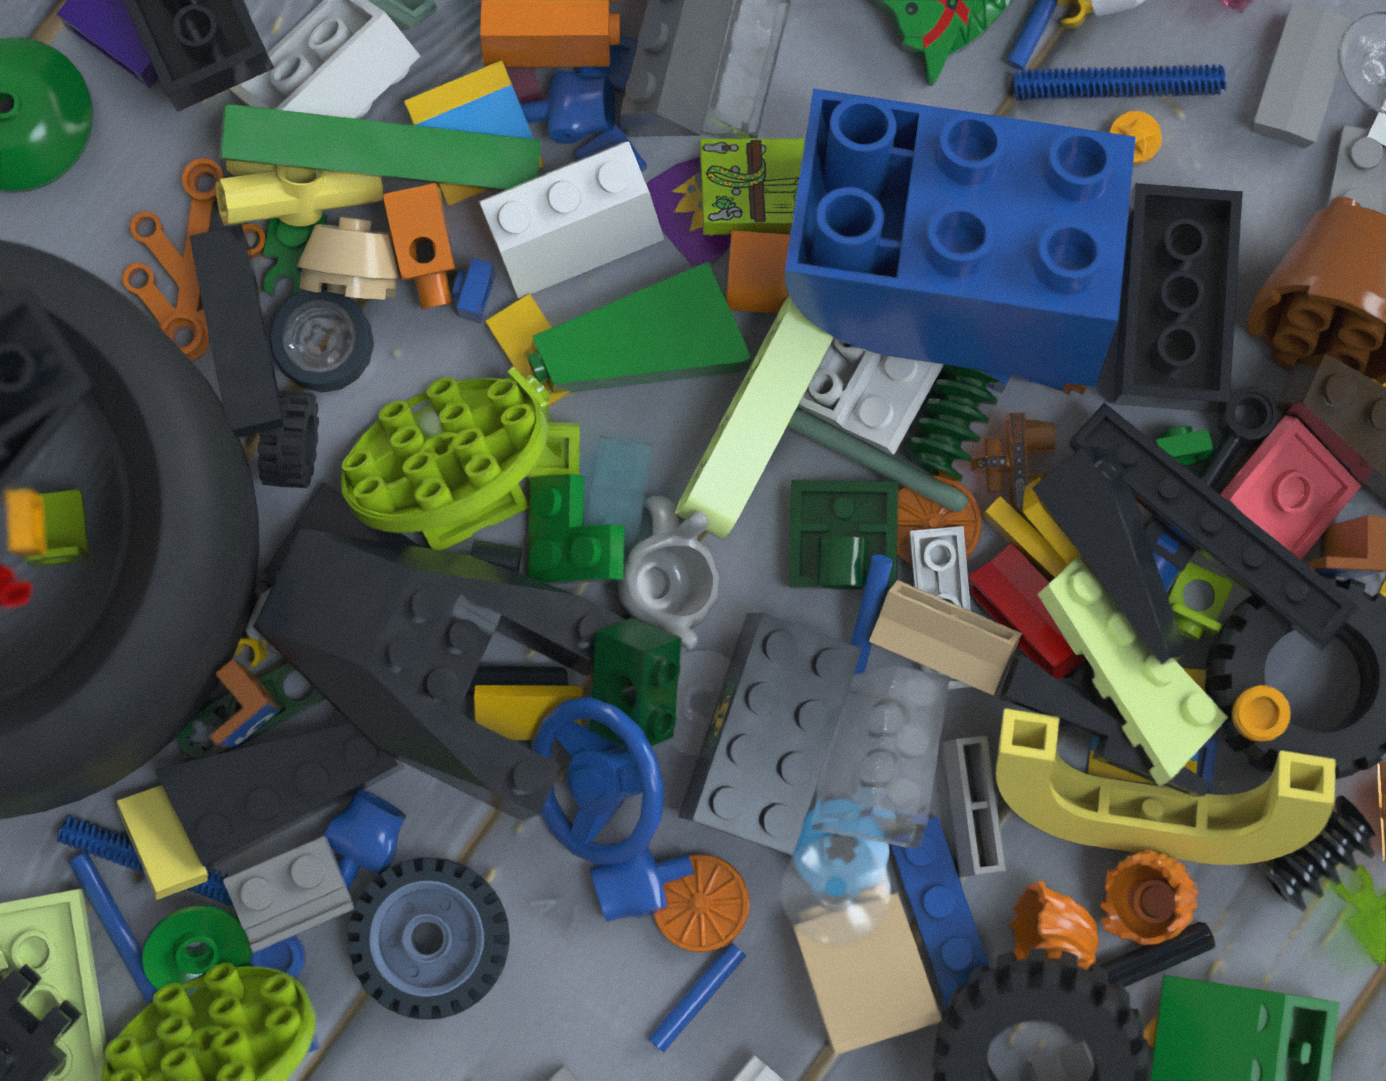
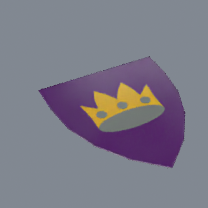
(679, 213)

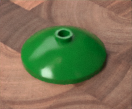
(49, 115)

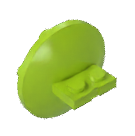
(446, 463)
(233, 1028)

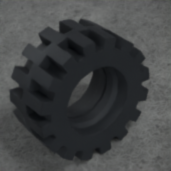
(290, 450)

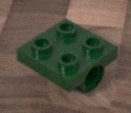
(839, 530)

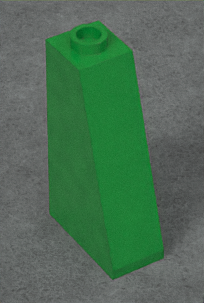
(647, 337)

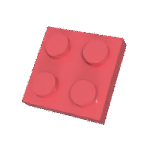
(1292, 487)

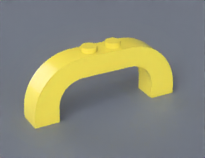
(1137, 816)

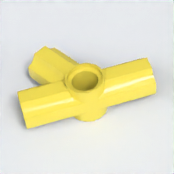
(289, 193)

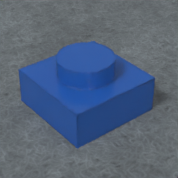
(473, 289)

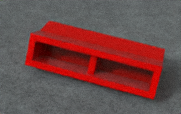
(1009, 595)

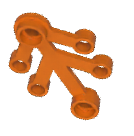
(182, 268)

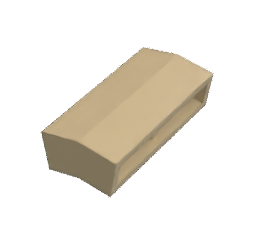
(945, 637)

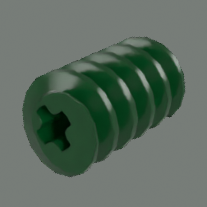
(950, 420)

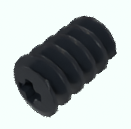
(1334, 845)

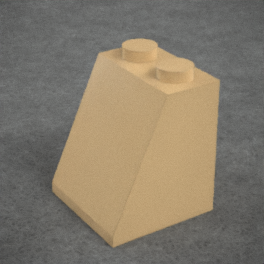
(871, 985)

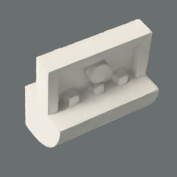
(868, 393)

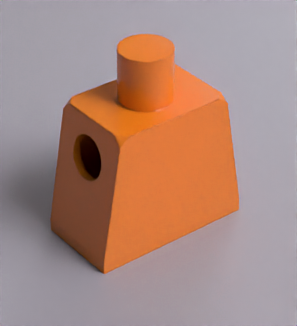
(418, 217)

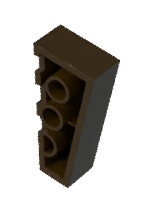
(1343, 413)

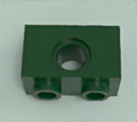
(639, 674)

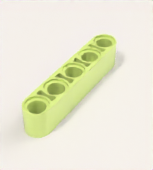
(755, 420)

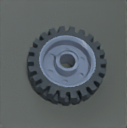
(385, 946)

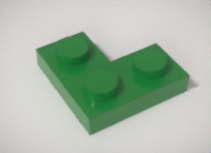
(560, 544)

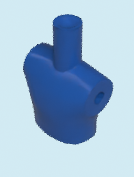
(574, 107)
(365, 835)
(637, 886)

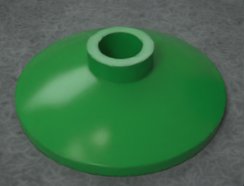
(167, 953)

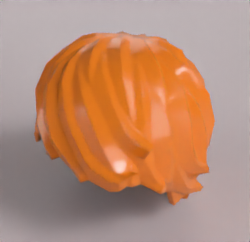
(1149, 898)
(1053, 923)

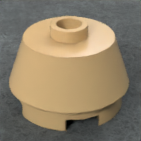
(350, 260)

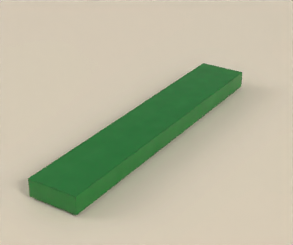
(376, 148)

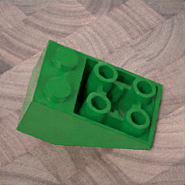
(1240, 1034)

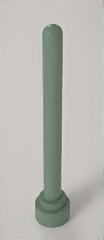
(877, 461)

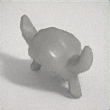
(671, 574)

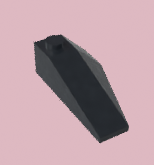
(1107, 530)

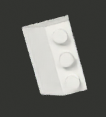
(332, 62)
(572, 219)

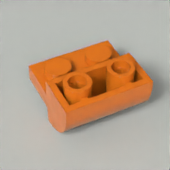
(757, 271)

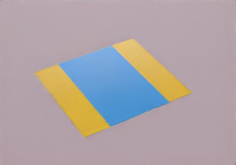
(476, 104)

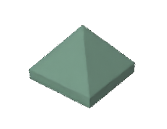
(406, 13)

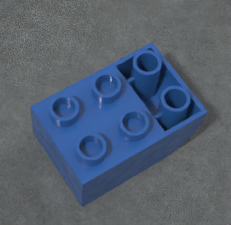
(961, 236)

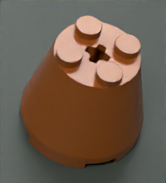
(1329, 292)

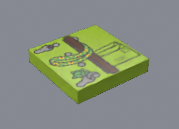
(749, 184)

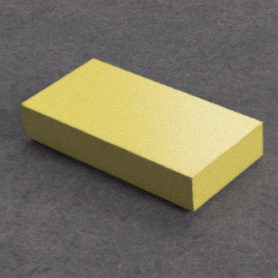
(160, 842)

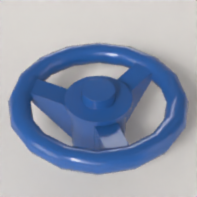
(601, 779)

